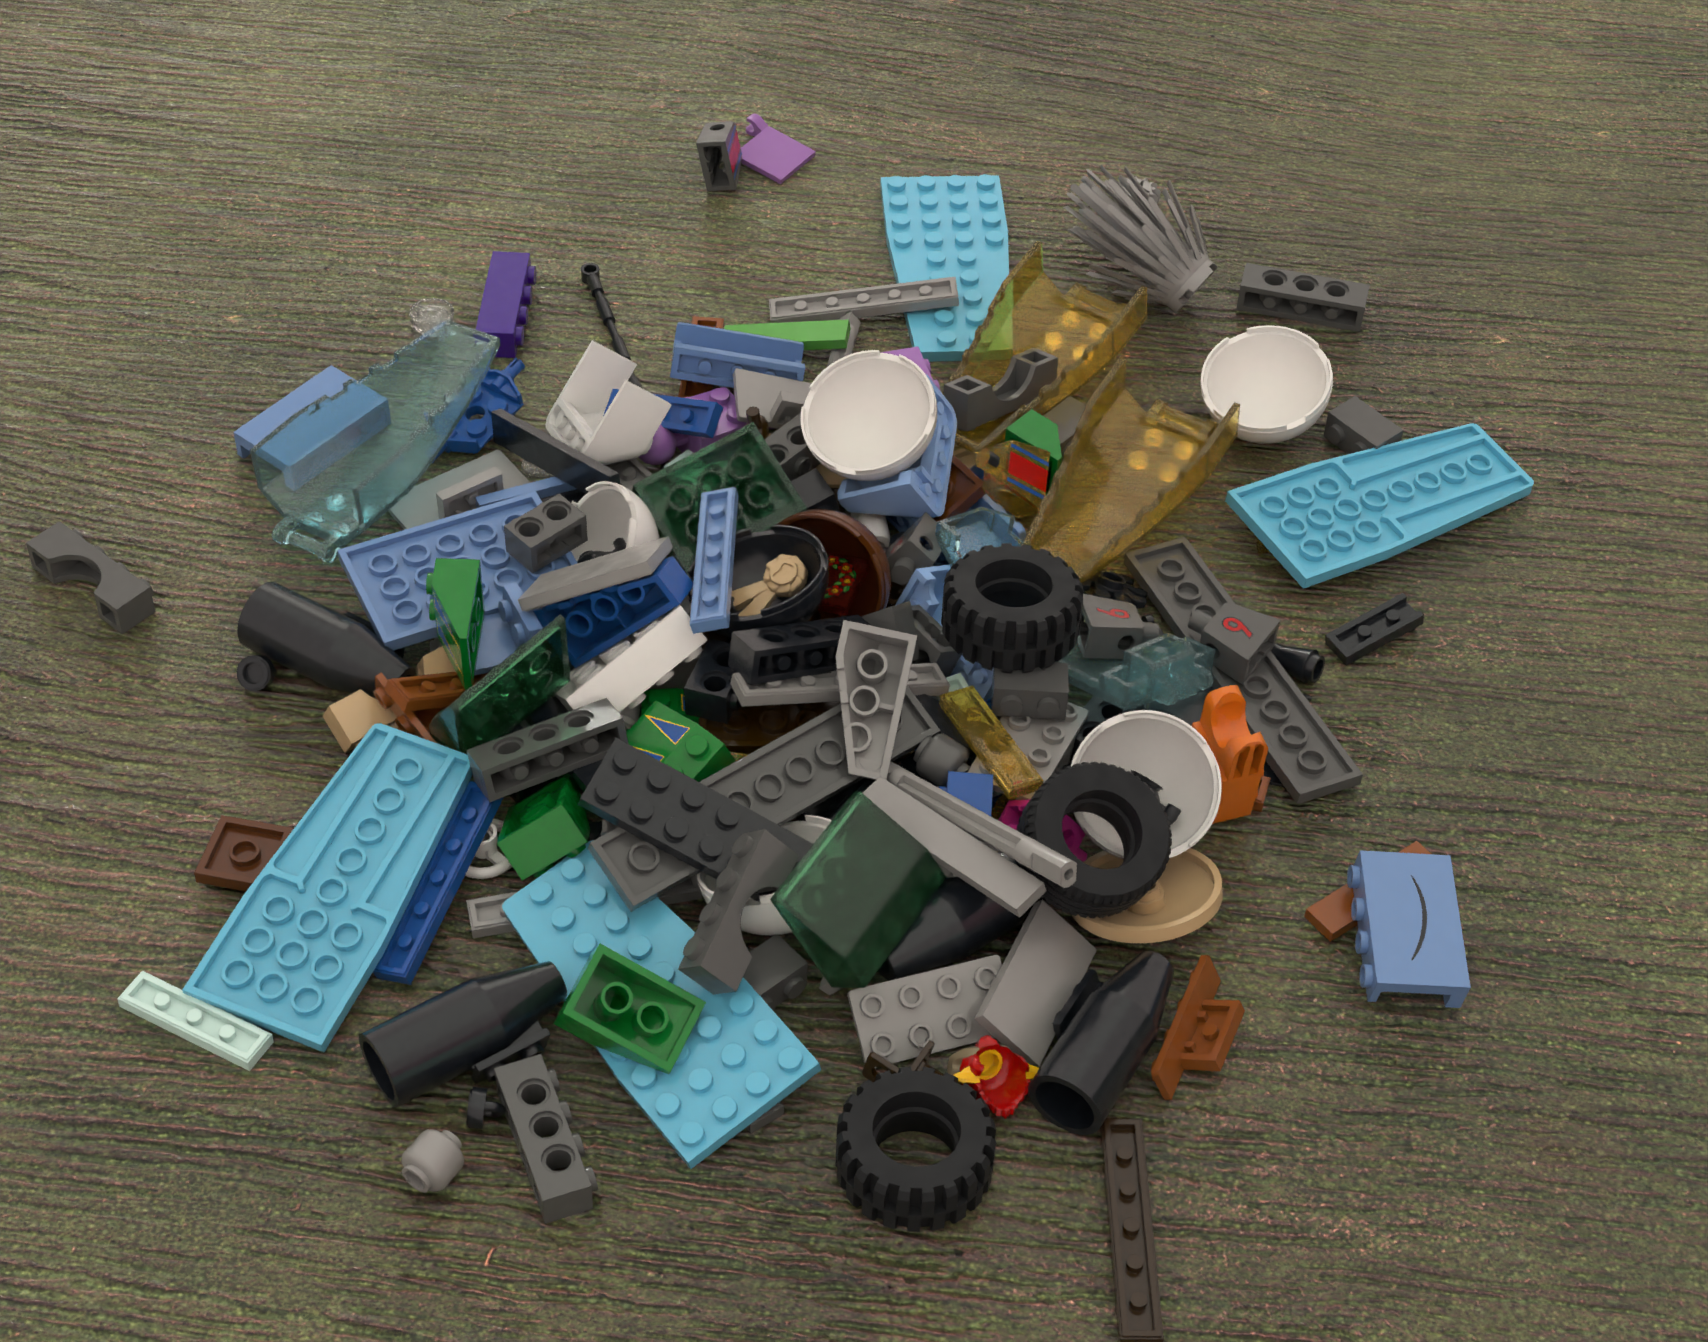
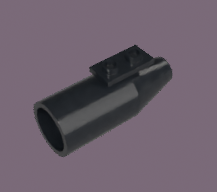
(317, 640)
(950, 929)
(463, 1029)
(1101, 1043)

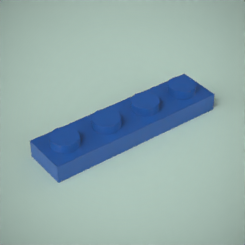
(688, 415)

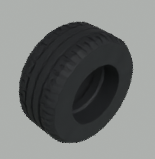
(1132, 812)

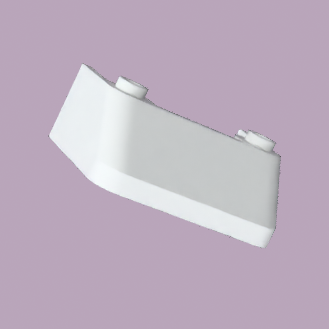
(628, 422)

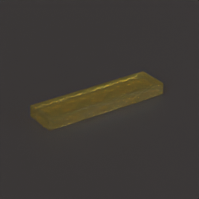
(991, 742)

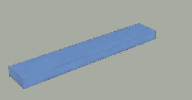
(714, 561)

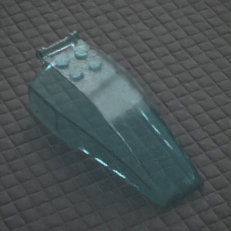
(368, 445)

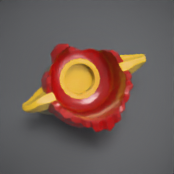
(994, 1073)

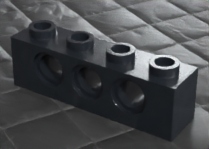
(787, 650)

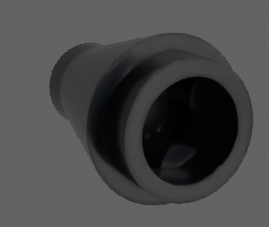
(1300, 662)

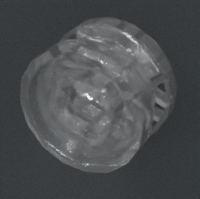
(428, 314)

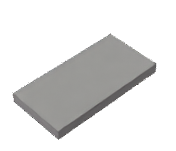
(595, 574)
(1035, 983)

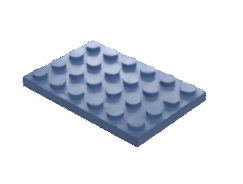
(393, 569)

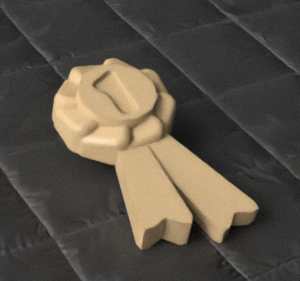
(782, 578)

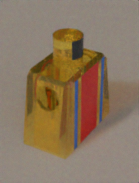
(1015, 476)

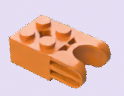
(1237, 751)

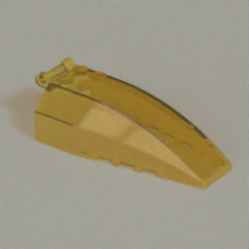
(1037, 315)
(1124, 475)

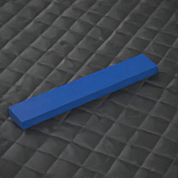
(437, 886)

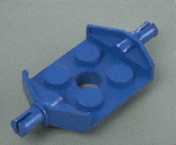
(495, 393)

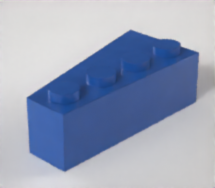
(613, 613)

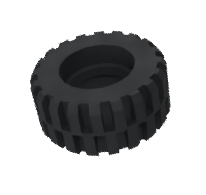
(1012, 608)
(907, 1193)

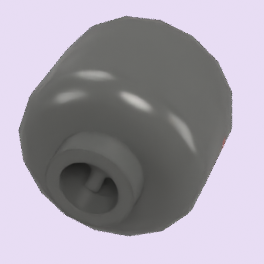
(938, 756)

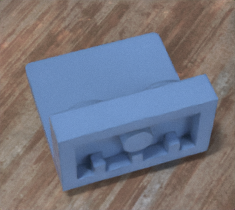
(505, 630)

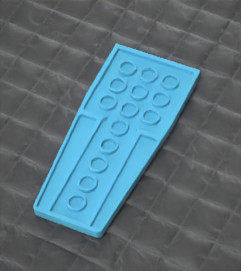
(944, 231)
(1378, 501)
(334, 890)
(739, 1050)

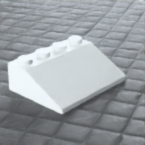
(634, 663)

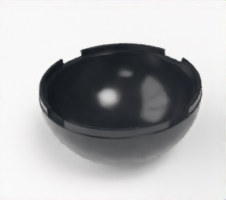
(750, 561)

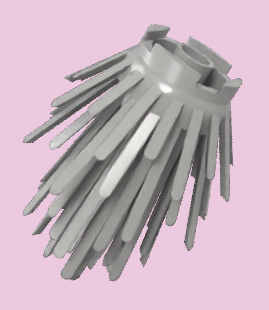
(1142, 239)

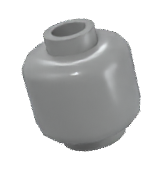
(432, 1160)

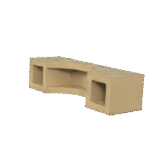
(358, 712)

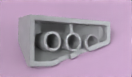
(872, 688)

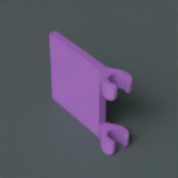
(772, 151)

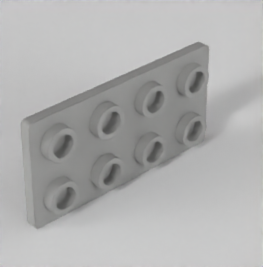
(775, 396)
(456, 490)
(1043, 741)
(934, 1005)

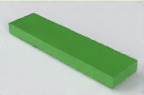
(814, 334)

